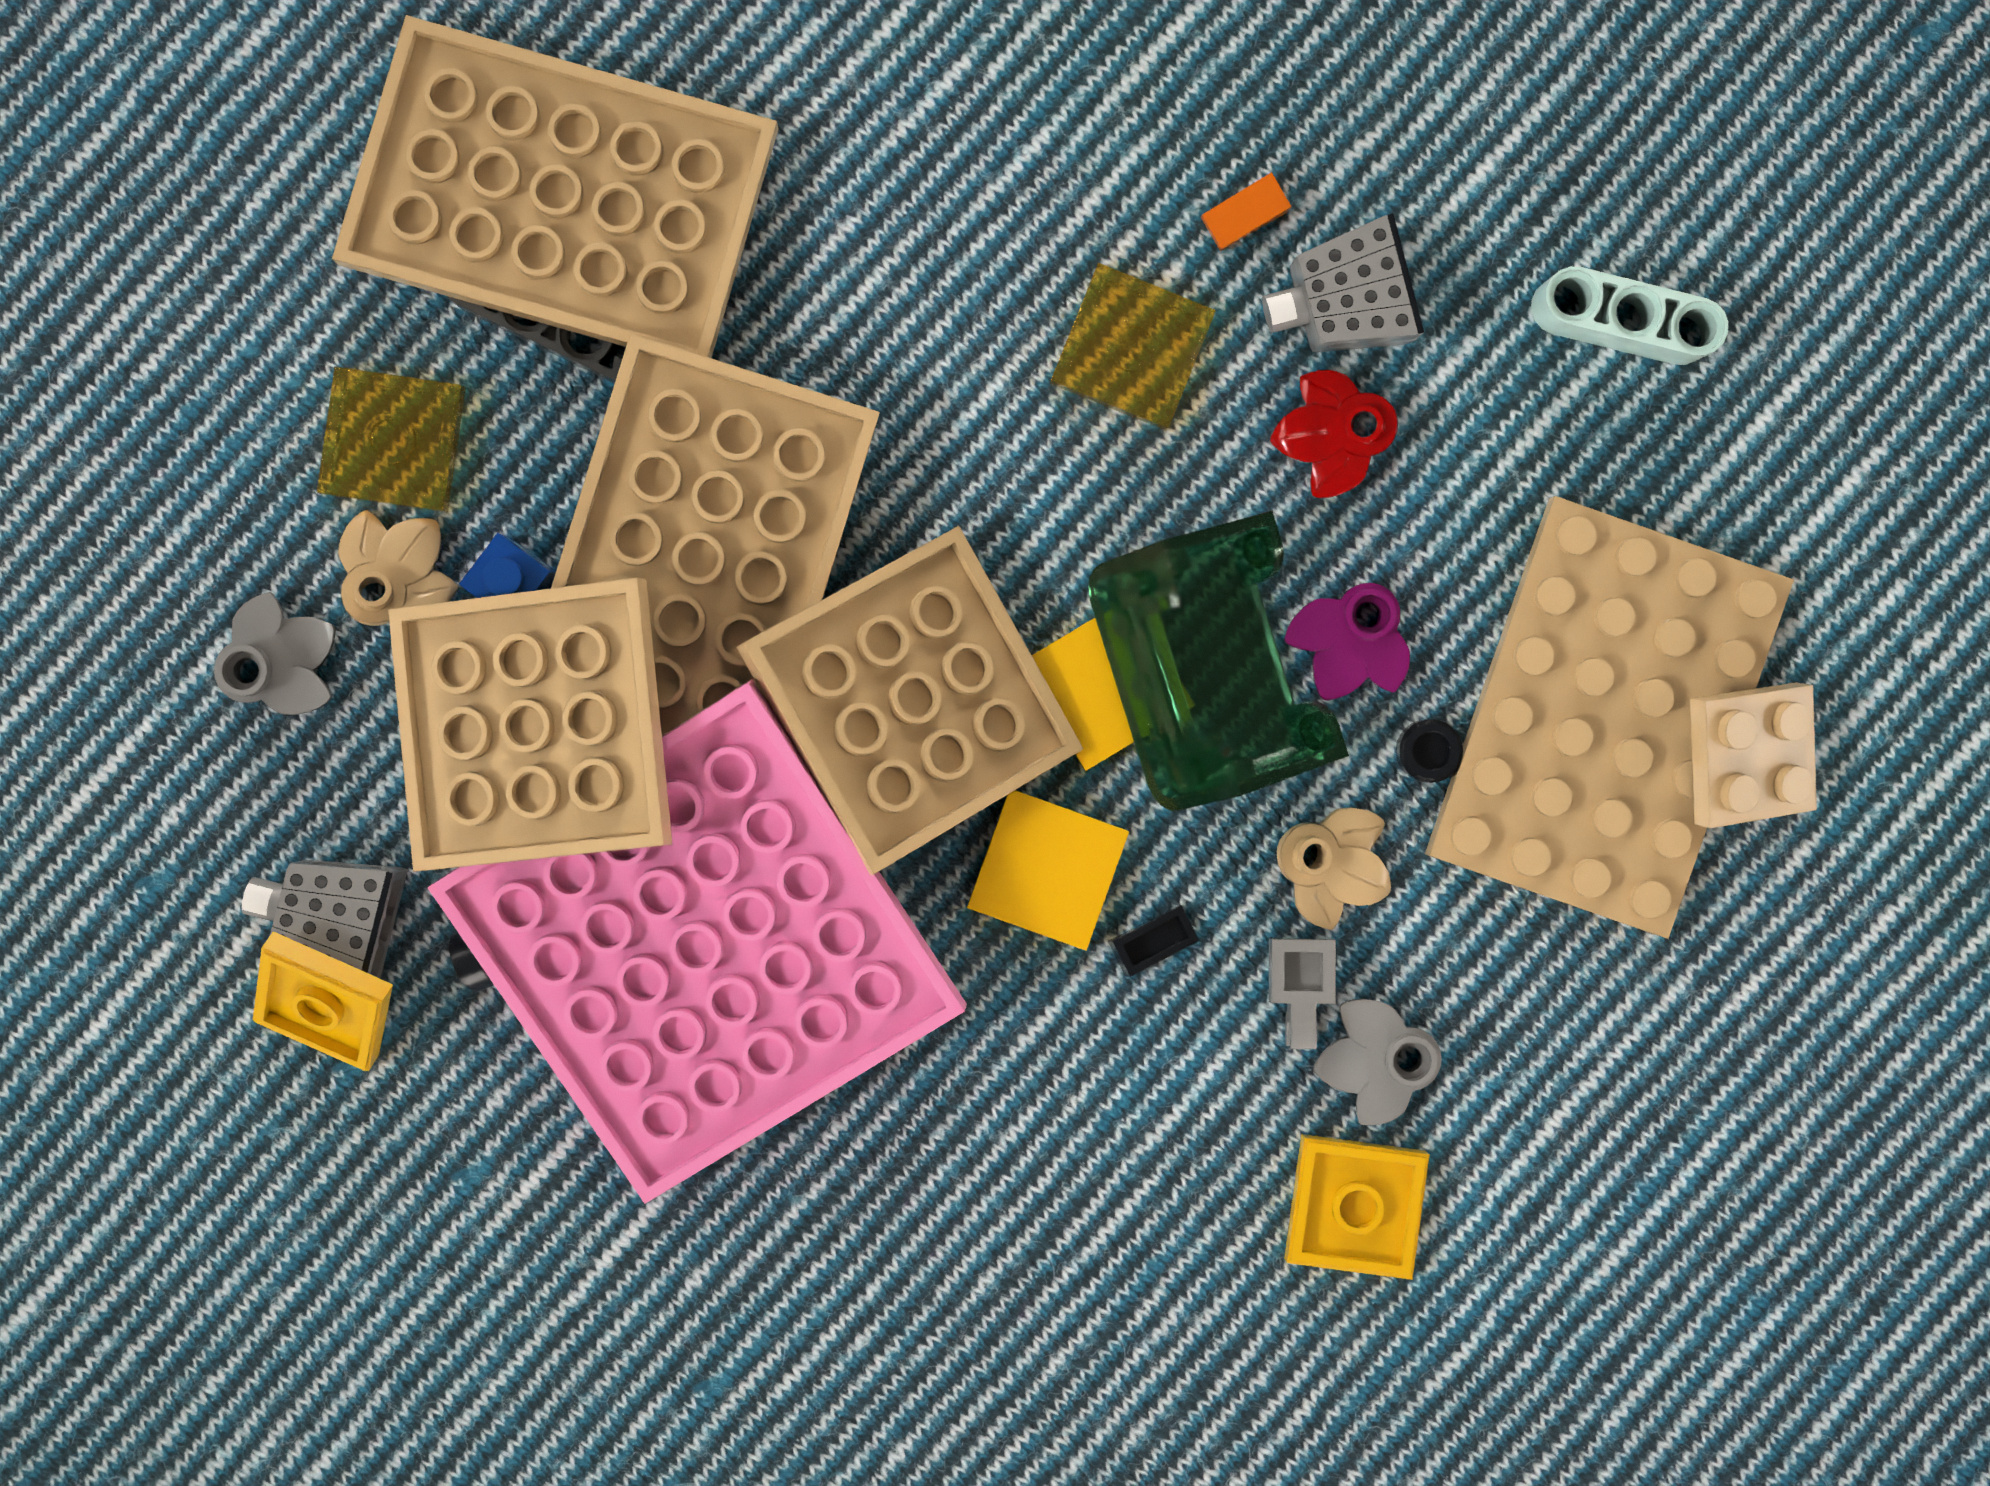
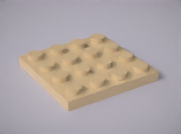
(911, 699)
(530, 725)

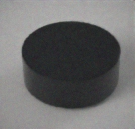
(1429, 750)
(467, 965)

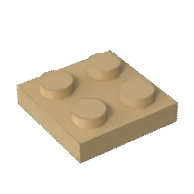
(1753, 754)

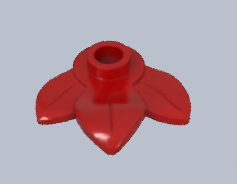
(1326, 433)

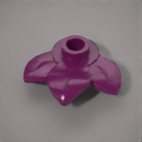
(1346, 649)

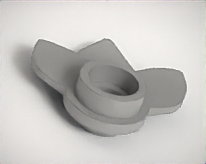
(285, 654)
(1368, 1060)

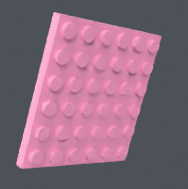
(709, 975)

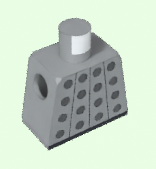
(1350, 292)
(333, 908)

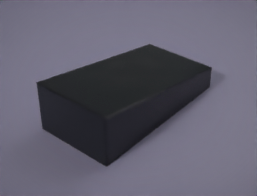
(1153, 941)

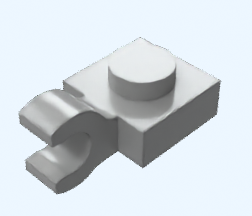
(1302, 976)

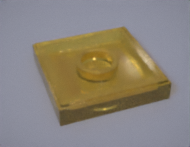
(1132, 346)
(391, 439)

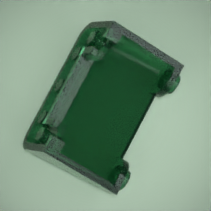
(1205, 666)

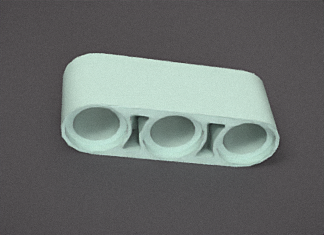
(1658, 310)

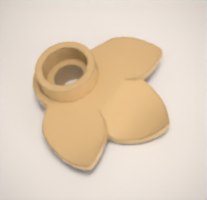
(397, 560)
(1343, 866)

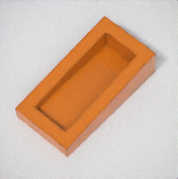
(1246, 211)

